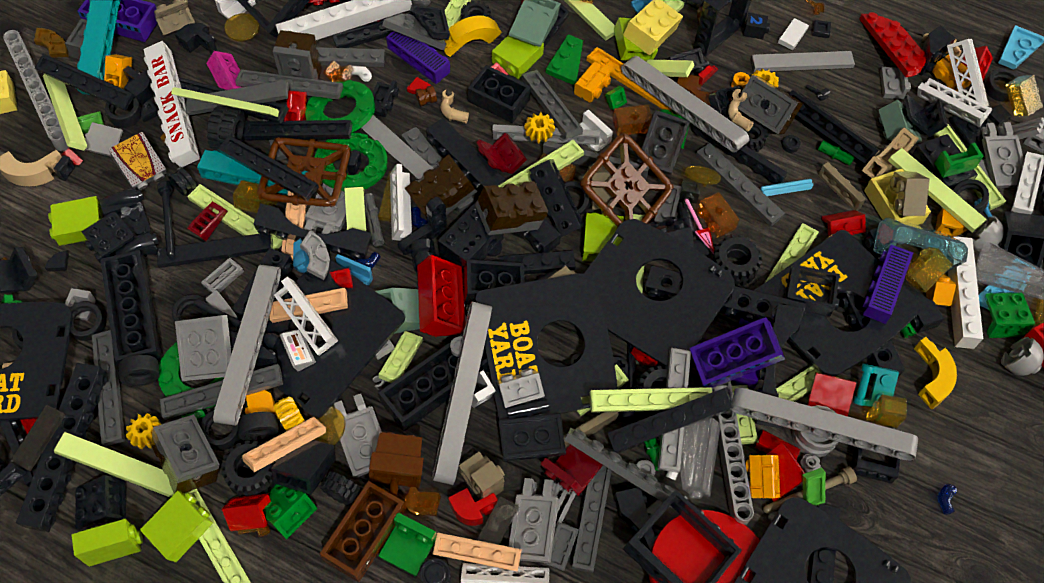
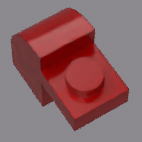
(297, 106)
(469, 511)

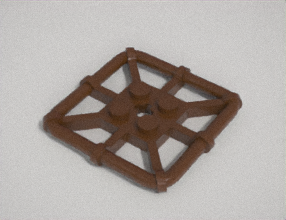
(315, 168)
(626, 173)

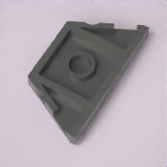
(411, 27)

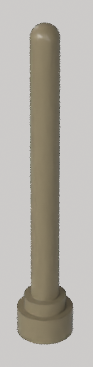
(845, 476)

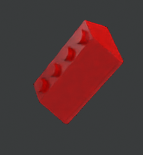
(440, 297)

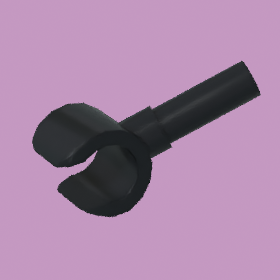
(821, 95)

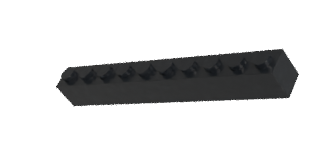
(481, 174)

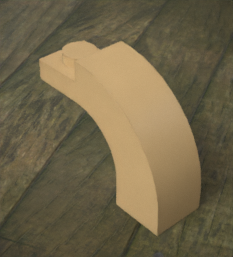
(879, 164)
(29, 173)

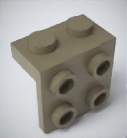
(173, 16)

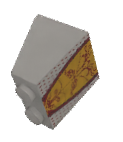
(137, 161)

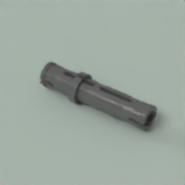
(371, 213)

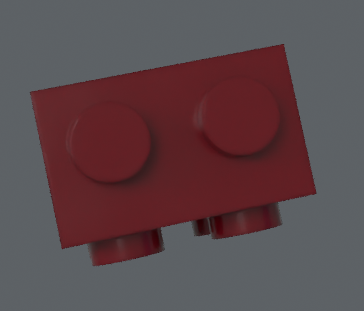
(502, 154)
(572, 470)

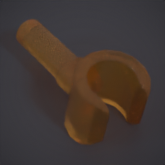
(818, 7)
(260, 531)

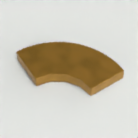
(52, 41)

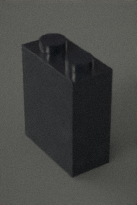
(304, 466)

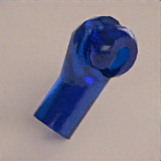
(417, 221)
(371, 262)
(945, 496)

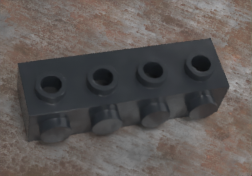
(556, 197)
(272, 258)

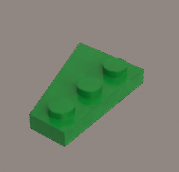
(566, 60)

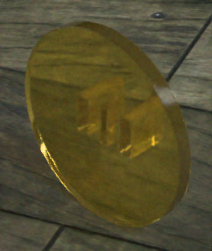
(241, 27)
(702, 175)
(335, 426)

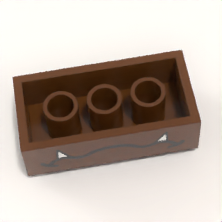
(362, 531)

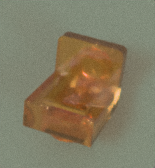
(337, 73)
(422, 502)

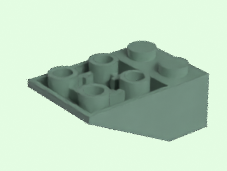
(535, 21)
(408, 302)

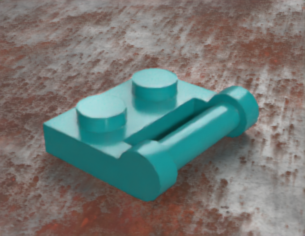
(884, 383)

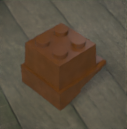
(397, 461)

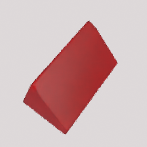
(768, 442)

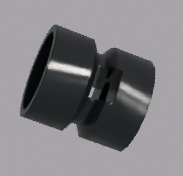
(421, 250)

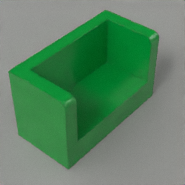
(959, 162)

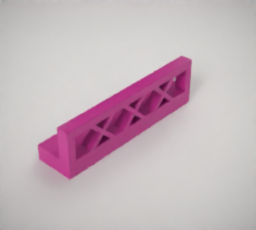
(222, 70)

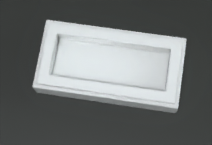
(793, 34)

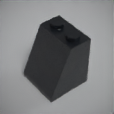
(1024, 236)

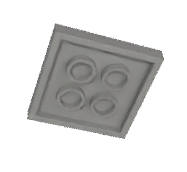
(203, 347)

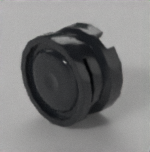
(182, 181)
(435, 572)

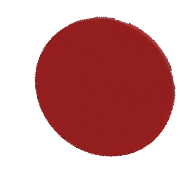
(694, 557)

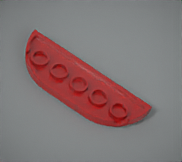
(896, 43)

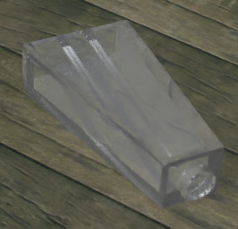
(1009, 272)
(699, 457)

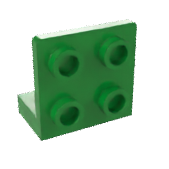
(1009, 315)
(288, 509)
(408, 544)

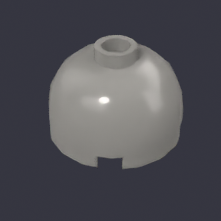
(989, 232)
(1024, 358)

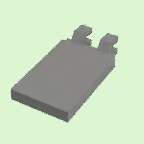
(1002, 155)
(326, 217)
(359, 436)
(535, 522)

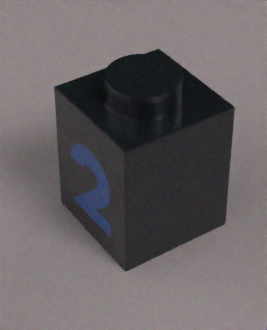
(756, 26)

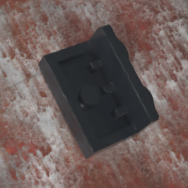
(695, 56)
(384, 96)

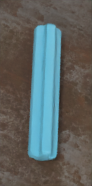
(787, 187)

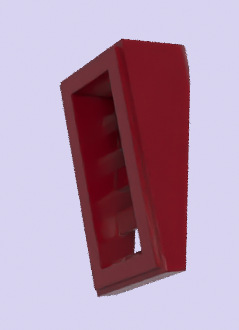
(212, 224)

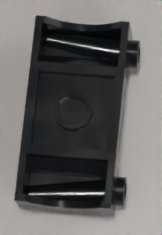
(131, 210)

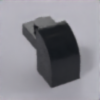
(193, 36)
(139, 85)

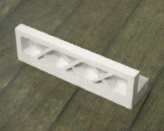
(973, 70)
(952, 104)
(1028, 183)
(400, 203)
(308, 311)
(505, 576)

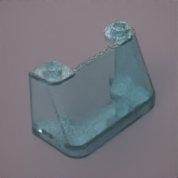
(897, 231)

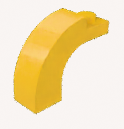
(470, 29)
(942, 369)

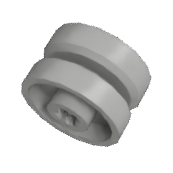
(811, 443)

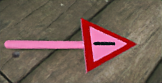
(704, 234)

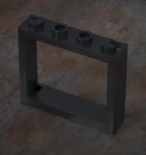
(288, 12)
(711, 36)
(700, 522)

